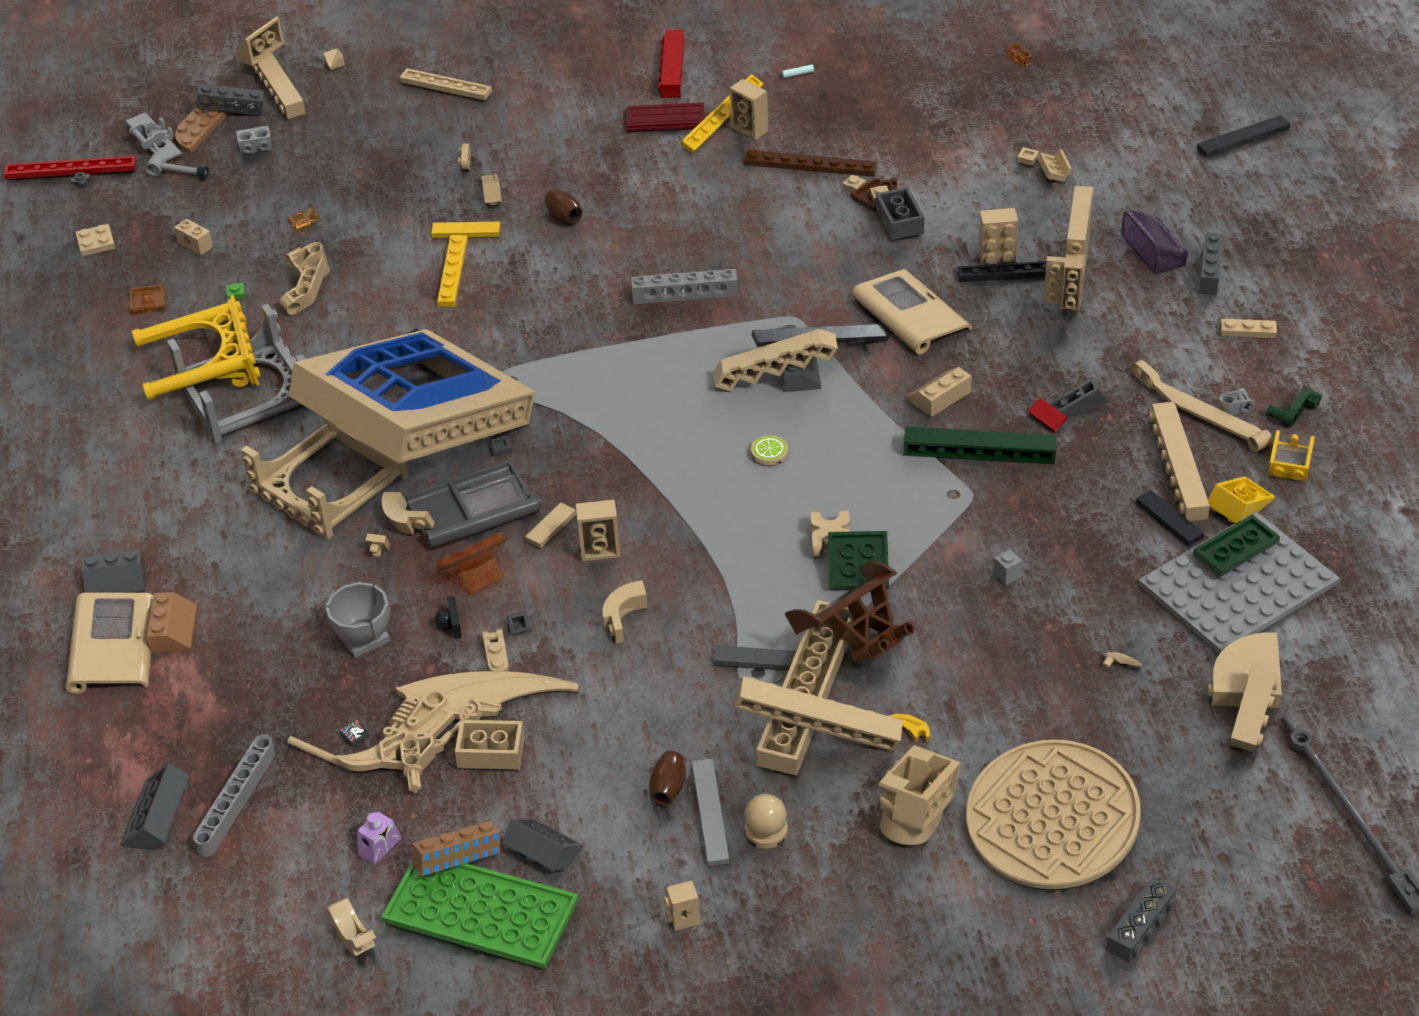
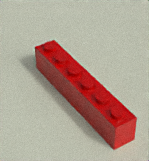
(671, 64)

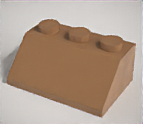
(171, 623)

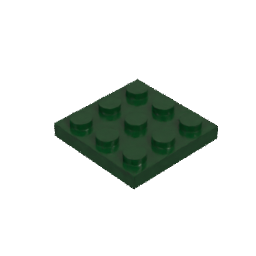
(850, 551)

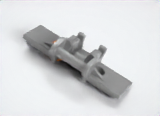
(144, 127)

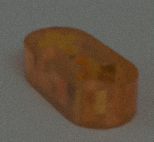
(1019, 53)

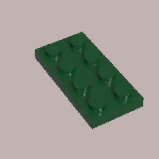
(1236, 545)

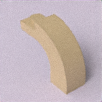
(619, 603)
(349, 928)

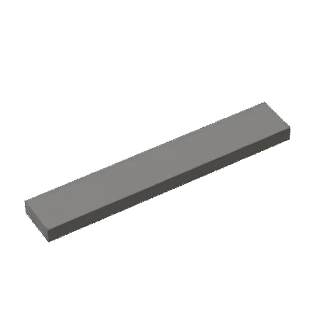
(710, 812)

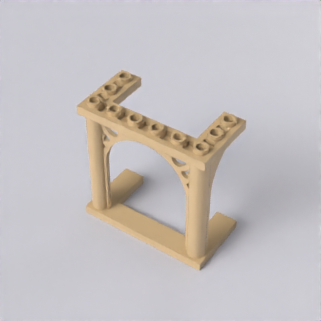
(316, 511)

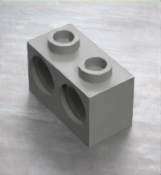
(254, 140)

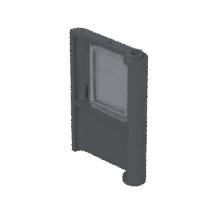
(474, 503)

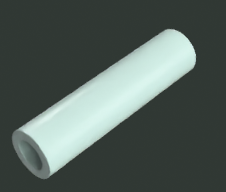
(797, 71)

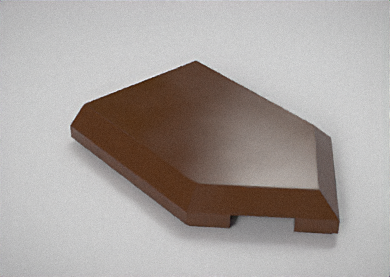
(863, 196)

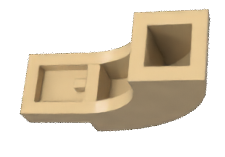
(404, 521)

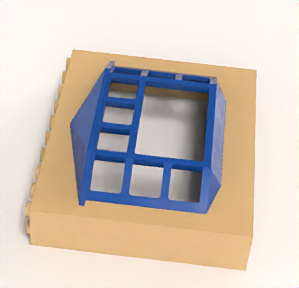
(429, 417)

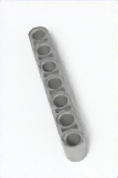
(234, 796)

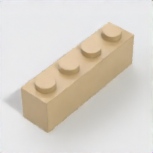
(1253, 707)

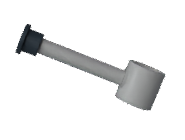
(158, 163)

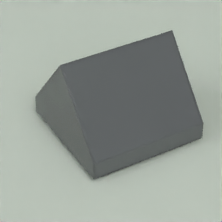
(518, 622)

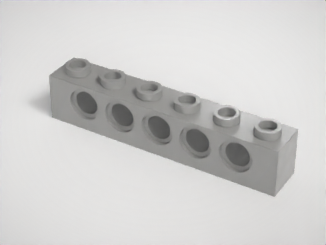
(684, 286)

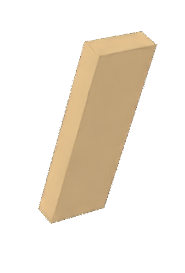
(550, 525)

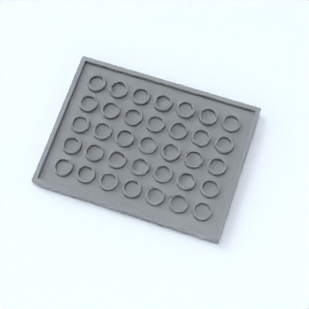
(1244, 598)

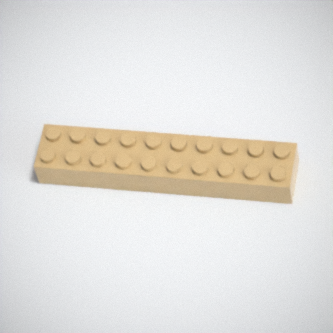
(813, 673)

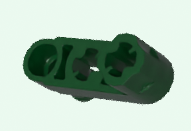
(1305, 398)

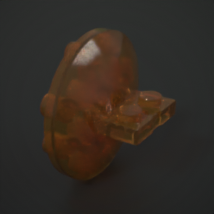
(476, 563)

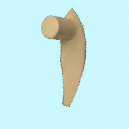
(1120, 658)

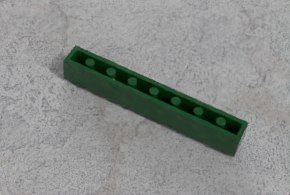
(980, 445)

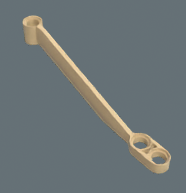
(1255, 436)

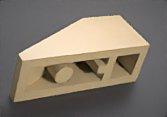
(491, 189)

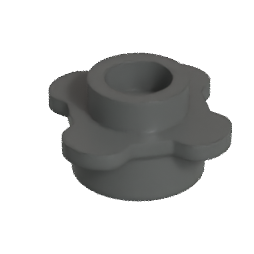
(80, 179)

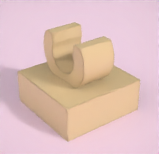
(377, 544)

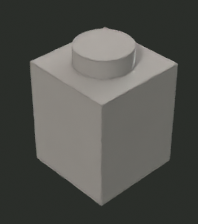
(1007, 567)

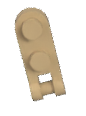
(496, 651)

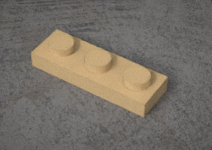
(1248, 328)

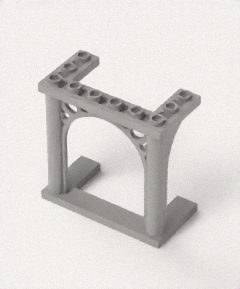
(262, 343)

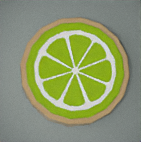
(769, 450)

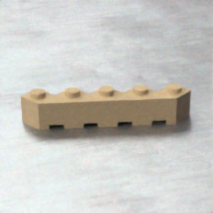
(774, 358)

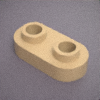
(465, 156)

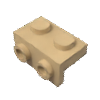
(1055, 166)

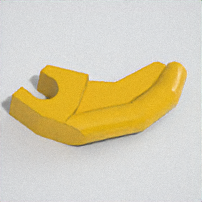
(914, 726)

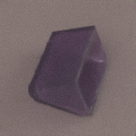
(1153, 242)

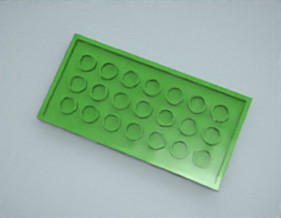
(483, 911)

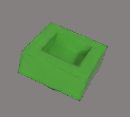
(237, 290)

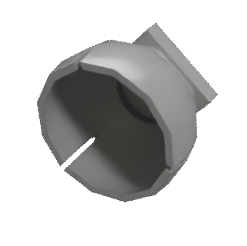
(359, 616)

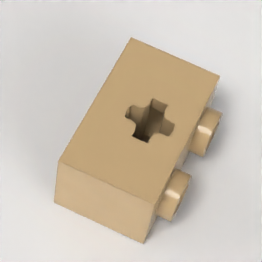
(193, 237)
(682, 905)

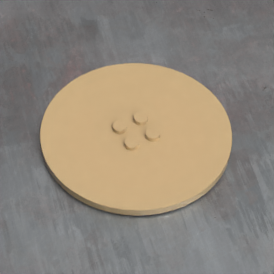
(1053, 814)

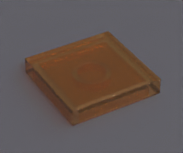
(147, 299)

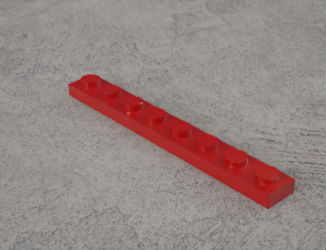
(70, 167)

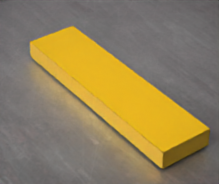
(471, 229)

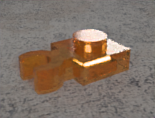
(301, 219)

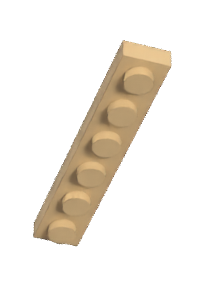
(445, 84)

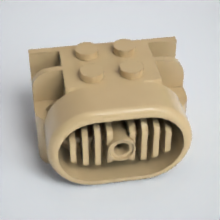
(916, 795)

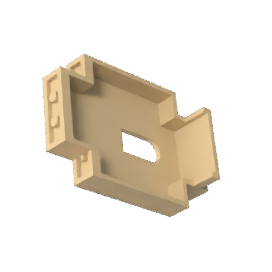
(1066, 275)

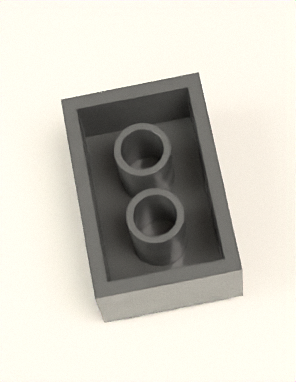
(899, 213)

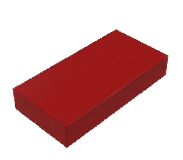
(1047, 415)

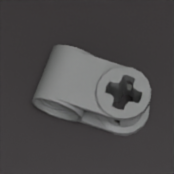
(1234, 402)

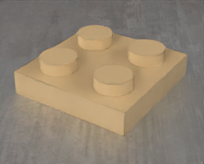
(95, 240)

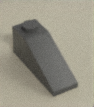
(1080, 399)

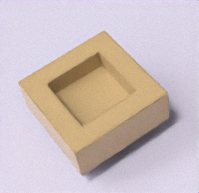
(1027, 156)
(853, 183)
(879, 189)

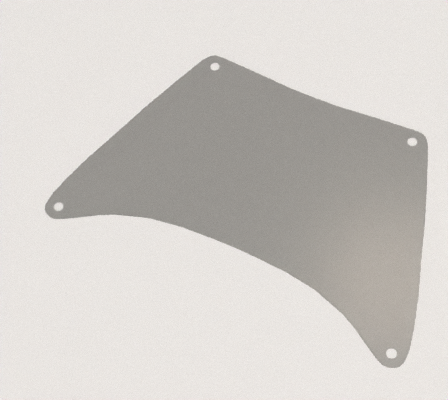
(755, 519)

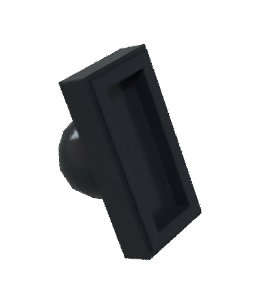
(448, 618)

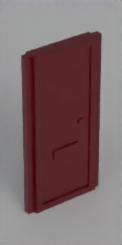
(664, 116)

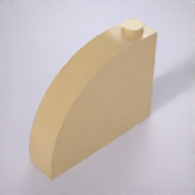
(1234, 665)

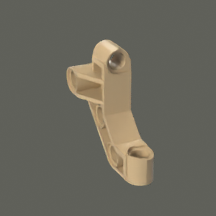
(311, 267)

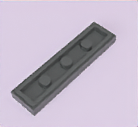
(753, 657)

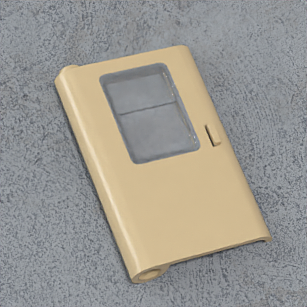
(908, 309)
(107, 641)

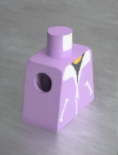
(376, 837)

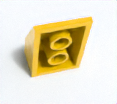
(1238, 498)

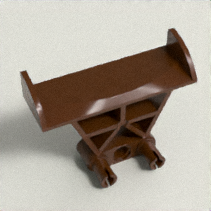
(857, 637)

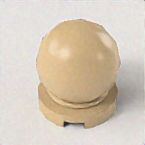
(765, 821)

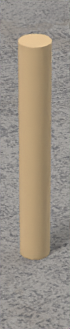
(313, 750)

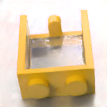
(1290, 459)

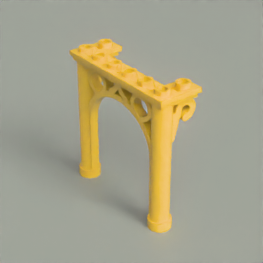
(230, 325)

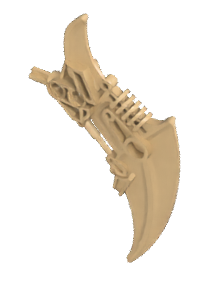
(432, 706)

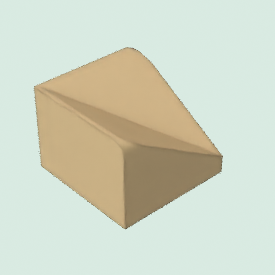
(333, 59)

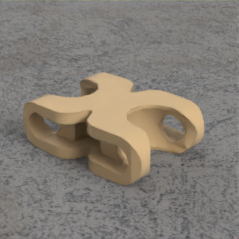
(821, 527)

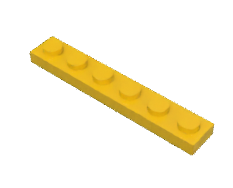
(452, 271)

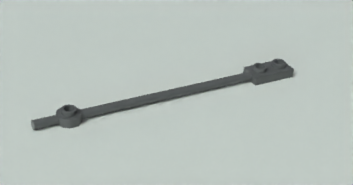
(1401, 881)

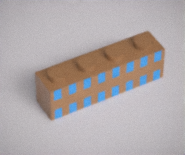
(455, 848)

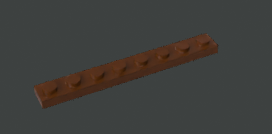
(810, 163)

